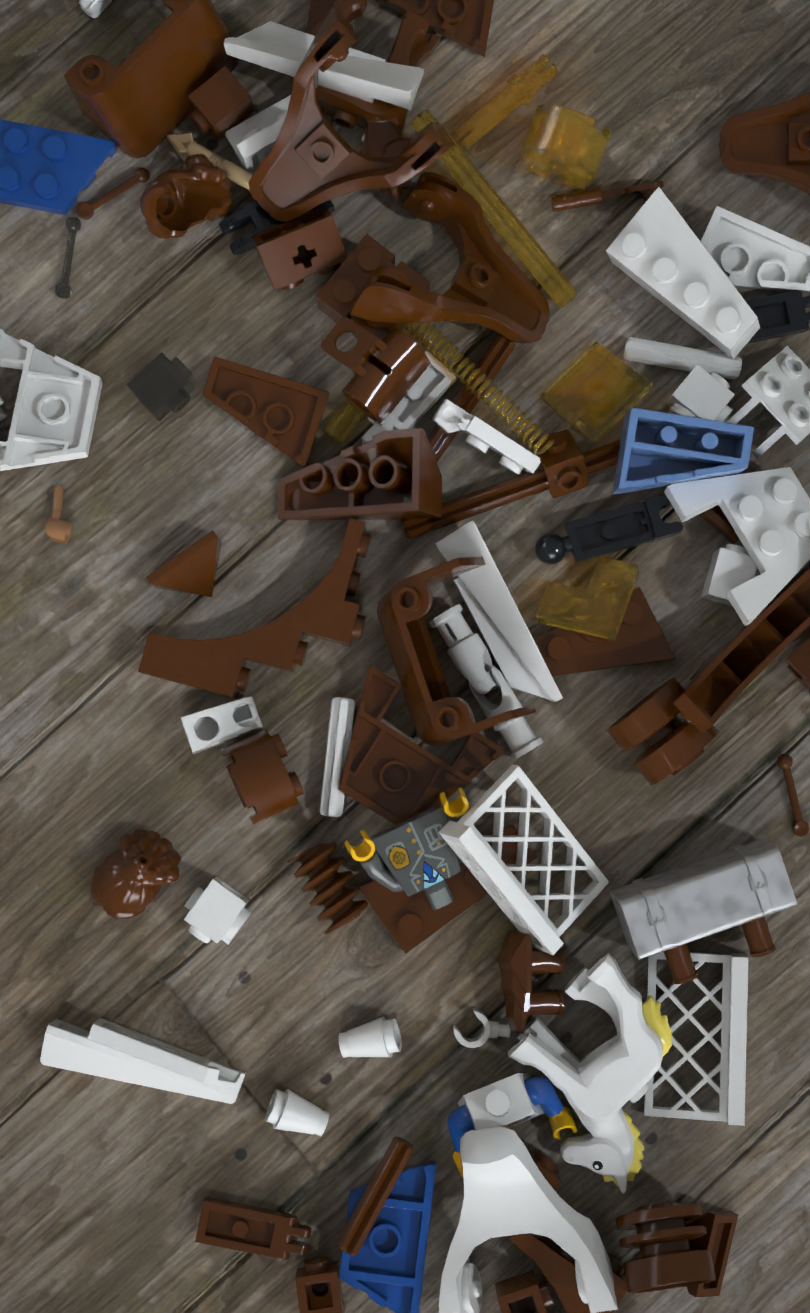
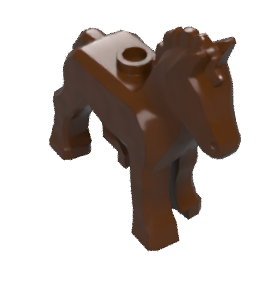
(381, 120)

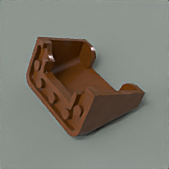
(152, 86)

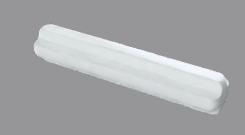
(681, 357)
(336, 751)

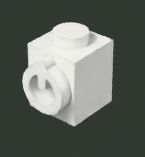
(702, 396)
(216, 912)

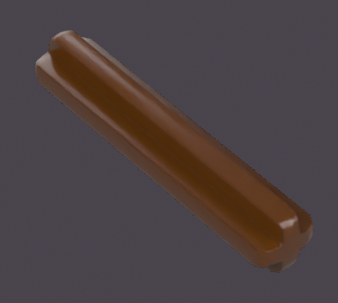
(375, 1195)

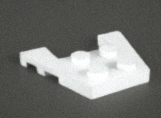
(52, 407)
(769, 518)

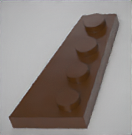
(412, 918)

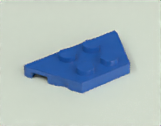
(47, 166)
(395, 1249)

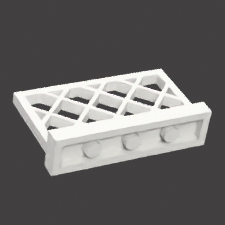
(497, 877)
(732, 1047)

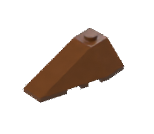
(376, 481)

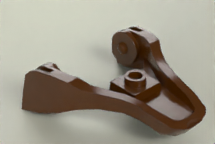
(770, 143)
(312, 159)
(486, 283)

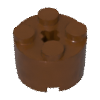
(261, 775)

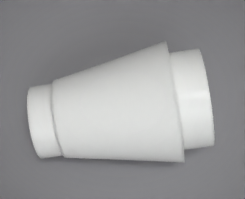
(371, 1039)
(295, 1114)

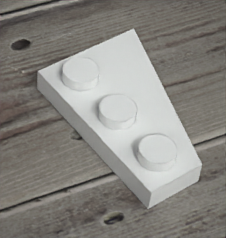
(755, 254)

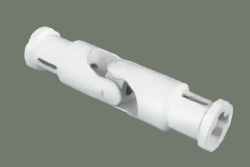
(475, 664)

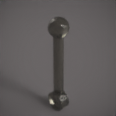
(62, 289)

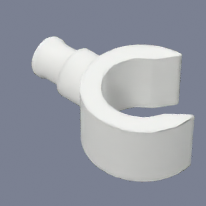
(490, 1030)

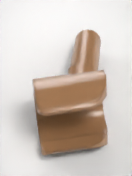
(57, 529)

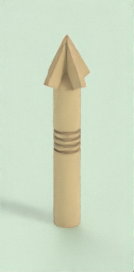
(187, 147)

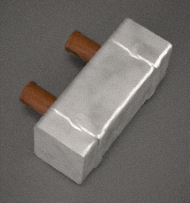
(704, 900)

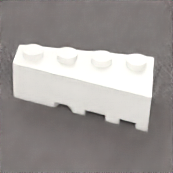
(680, 272)

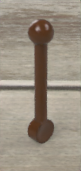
(86, 210)
(799, 827)

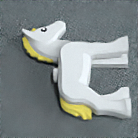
(606, 1075)

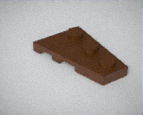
(458, 20)
(269, 405)

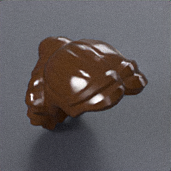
(185, 197)
(134, 873)

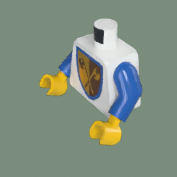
(506, 1105)

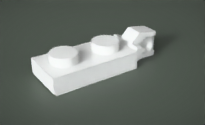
(417, 401)
(483, 436)

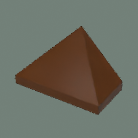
(192, 569)
(718, 1240)

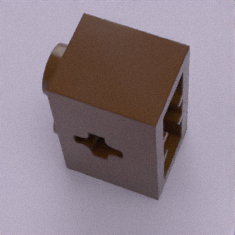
(279, 250)

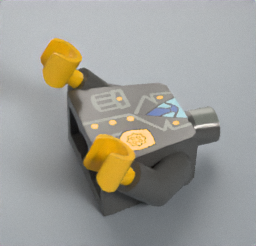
(414, 853)

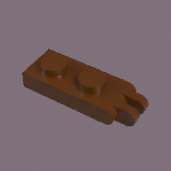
(250, 1229)

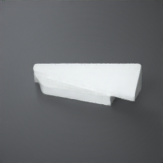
(137, 1059)

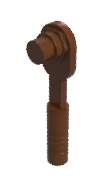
(594, 196)

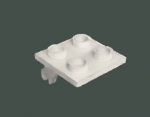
(785, 392)

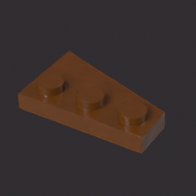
(636, 643)

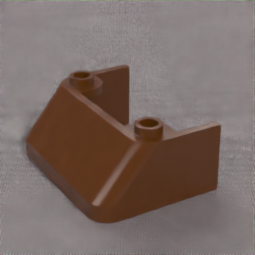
(401, 616)

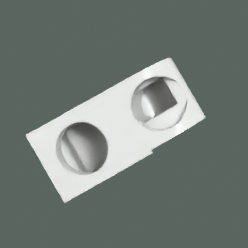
(221, 724)

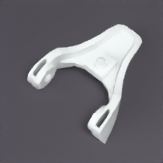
(509, 1198)

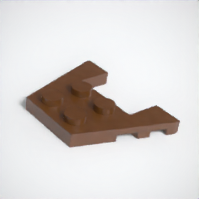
(395, 773)

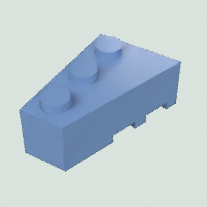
(675, 448)

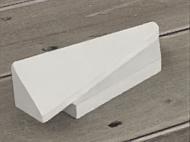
(357, 76)
(498, 616)

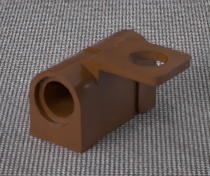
(381, 368)

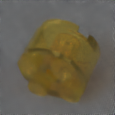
(565, 146)

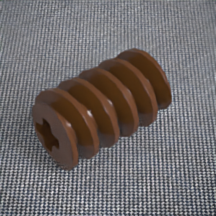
(329, 885)

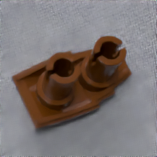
(517, 964)

